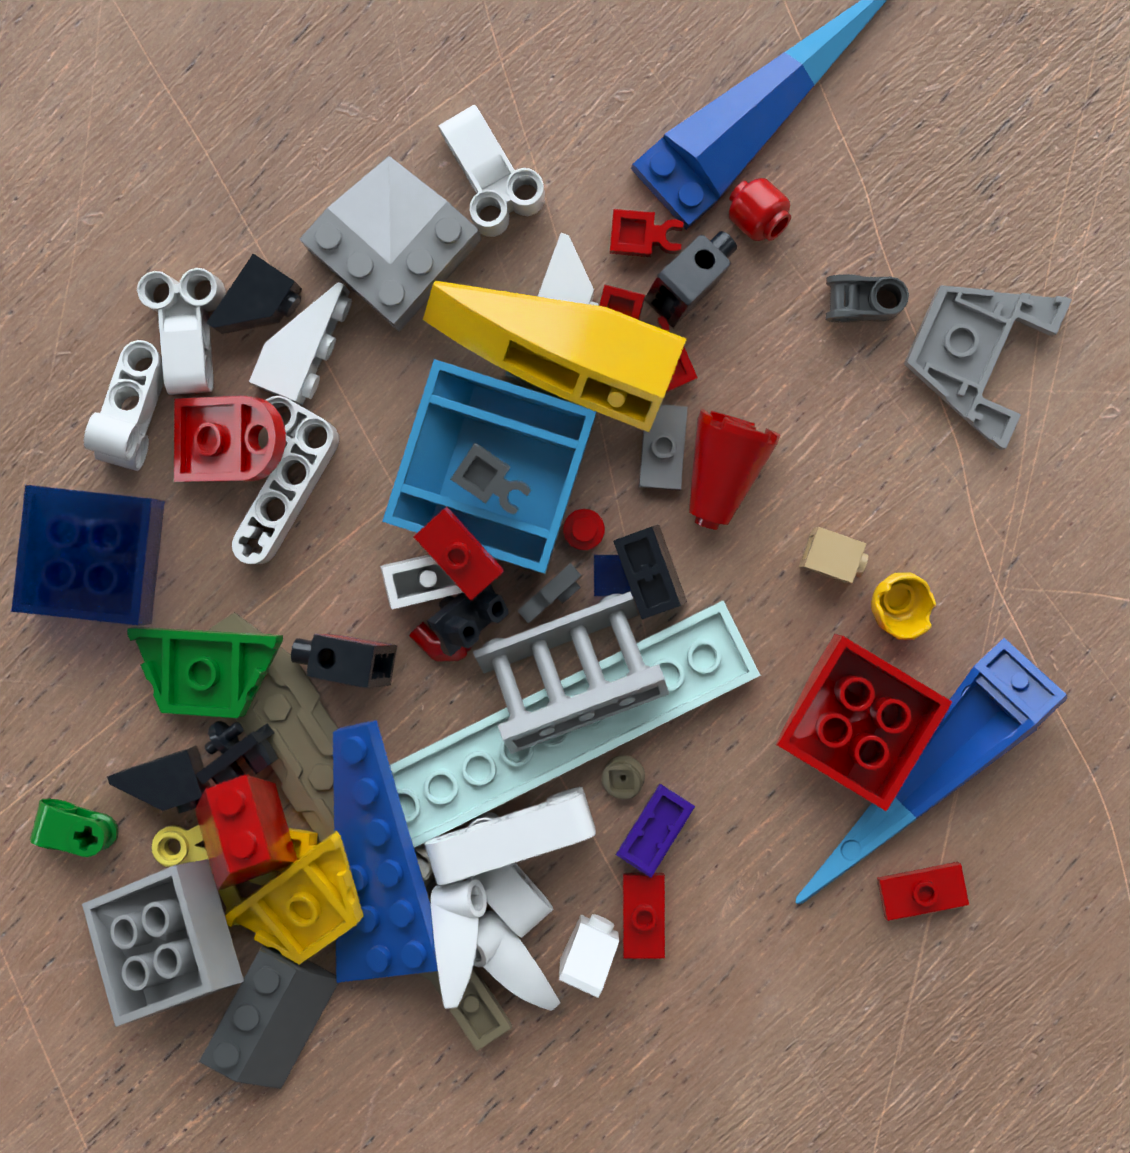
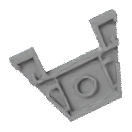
(962, 343)

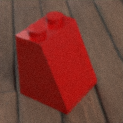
(244, 830)

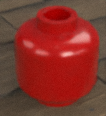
(759, 209)

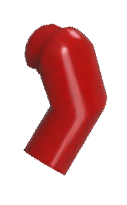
(430, 644)

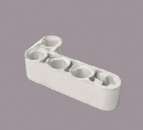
(278, 485)
(512, 837)

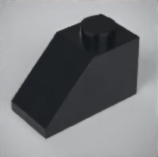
(256, 298)
(165, 781)

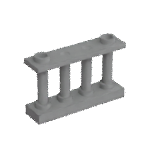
(566, 712)

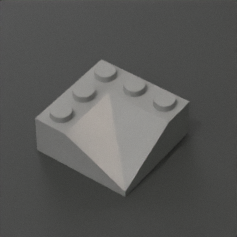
(391, 240)
(162, 942)

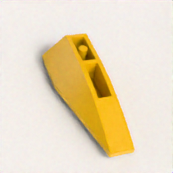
(563, 347)

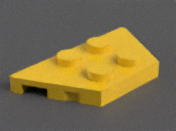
(303, 904)

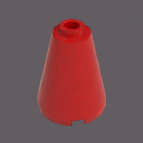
(725, 465)

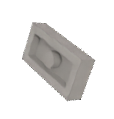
(664, 449)

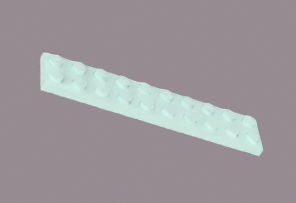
(477, 771)

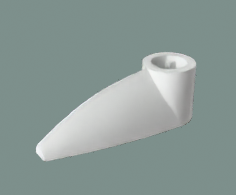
(455, 933)
(510, 962)

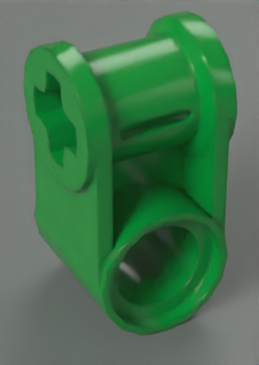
(66, 828)

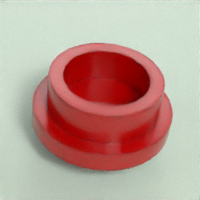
(584, 529)

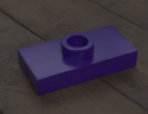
(655, 830)

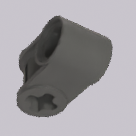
(861, 298)

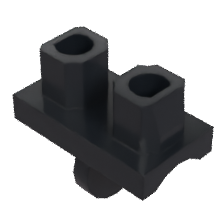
(462, 619)
(253, 748)

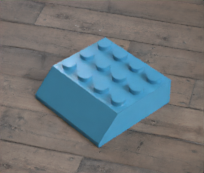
(521, 427)

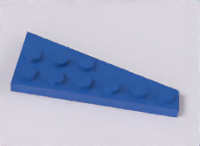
(368, 814)

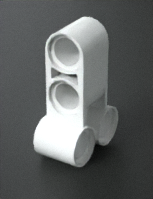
(489, 171)
(184, 328)
(120, 434)
(512, 893)

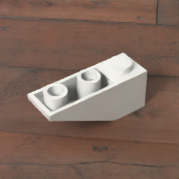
(295, 352)

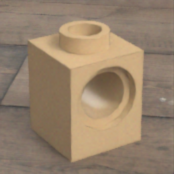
(834, 555)

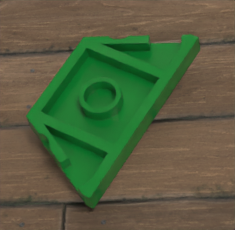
(204, 669)

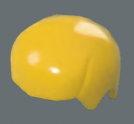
(903, 605)

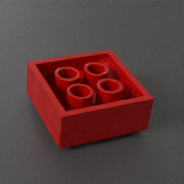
(862, 721)

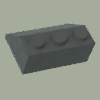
(269, 1019)

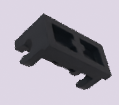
(650, 571)

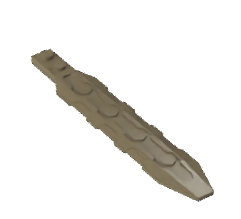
(305, 768)

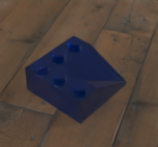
(88, 555)

